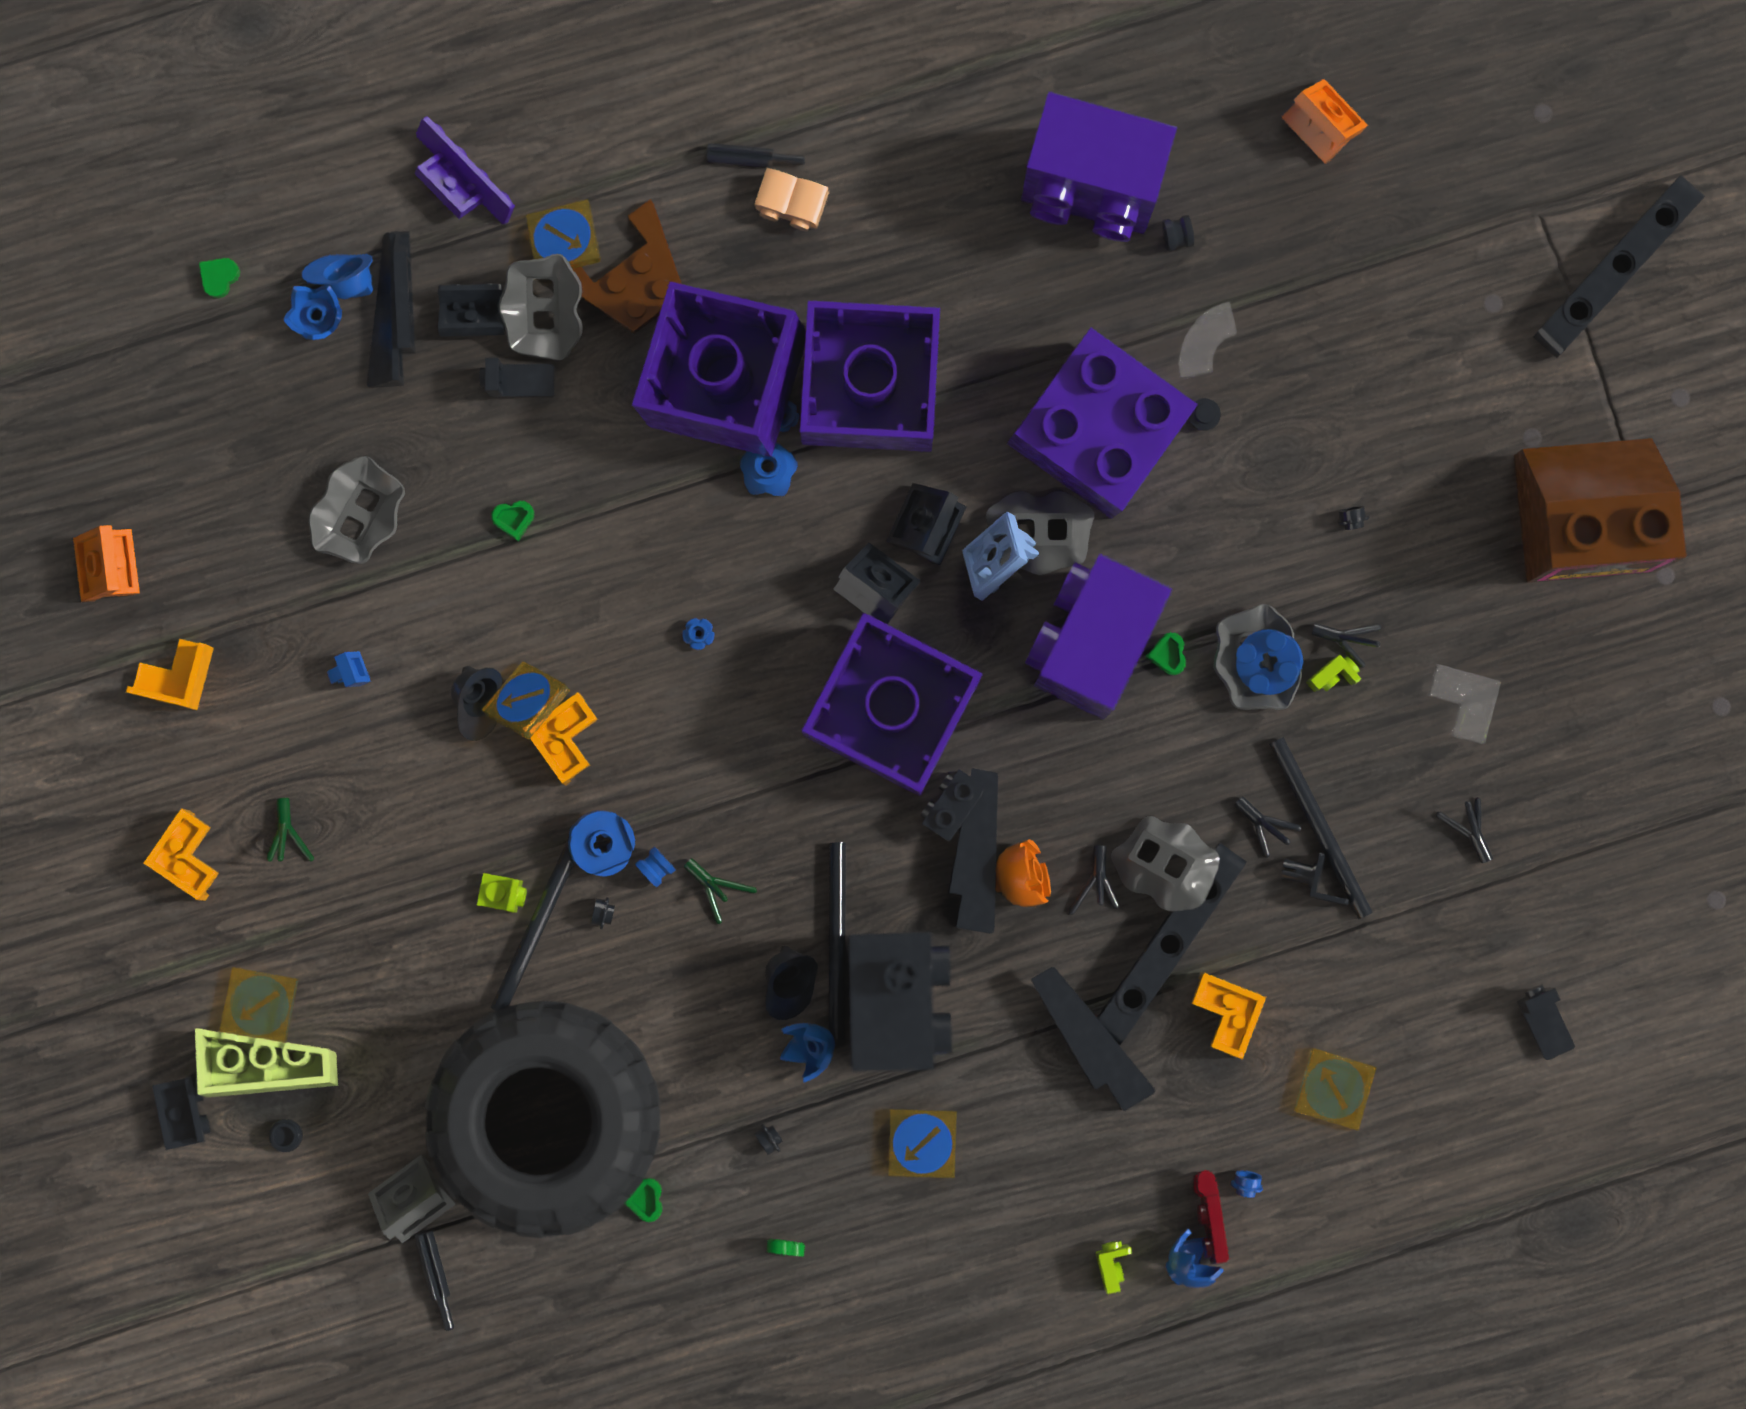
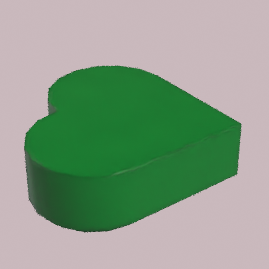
(218, 276)
(513, 519)
(1168, 654)
(646, 1201)
(785, 1247)

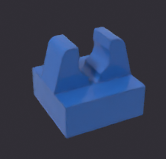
(349, 670)

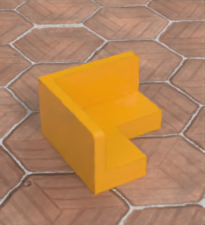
(182, 683)
(556, 734)
(174, 857)
(1238, 1010)

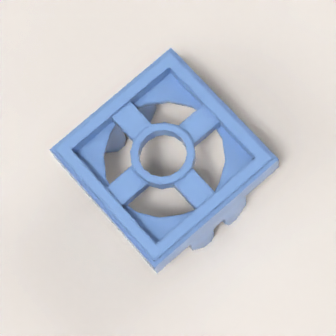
(975, 555)

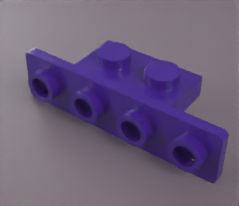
(456, 178)

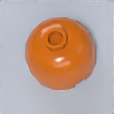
(1021, 876)

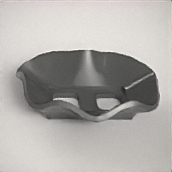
(519, 304)
(340, 502)
(1056, 505)
(1229, 633)
(1150, 878)

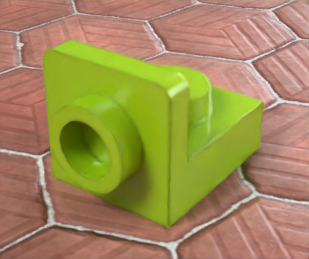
(1328, 677)
(501, 893)
(1111, 1272)

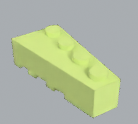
(250, 1065)

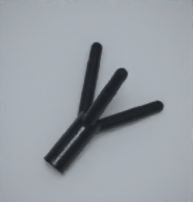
(1347, 635)
(1260, 820)
(1475, 823)
(1098, 876)

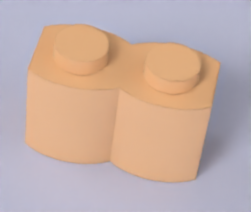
(791, 199)

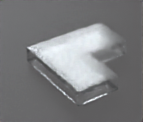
(1475, 698)

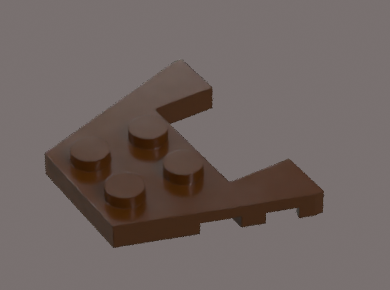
(637, 286)

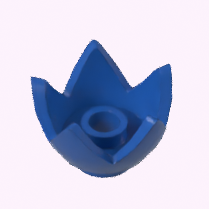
(304, 303)
(773, 482)
(810, 1046)
(1185, 1264)

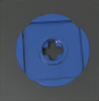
(1262, 679)
(584, 834)

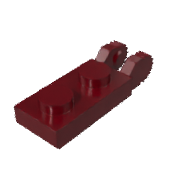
(1211, 1217)

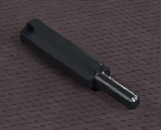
(749, 156)
(435, 1274)

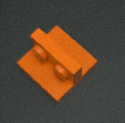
(1323, 120)
(106, 563)

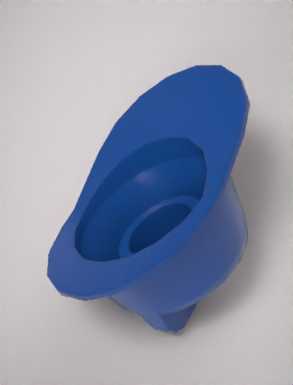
(345, 274)

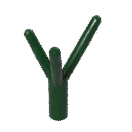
(285, 826)
(709, 884)

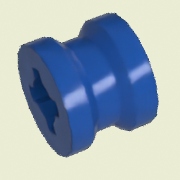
(655, 866)

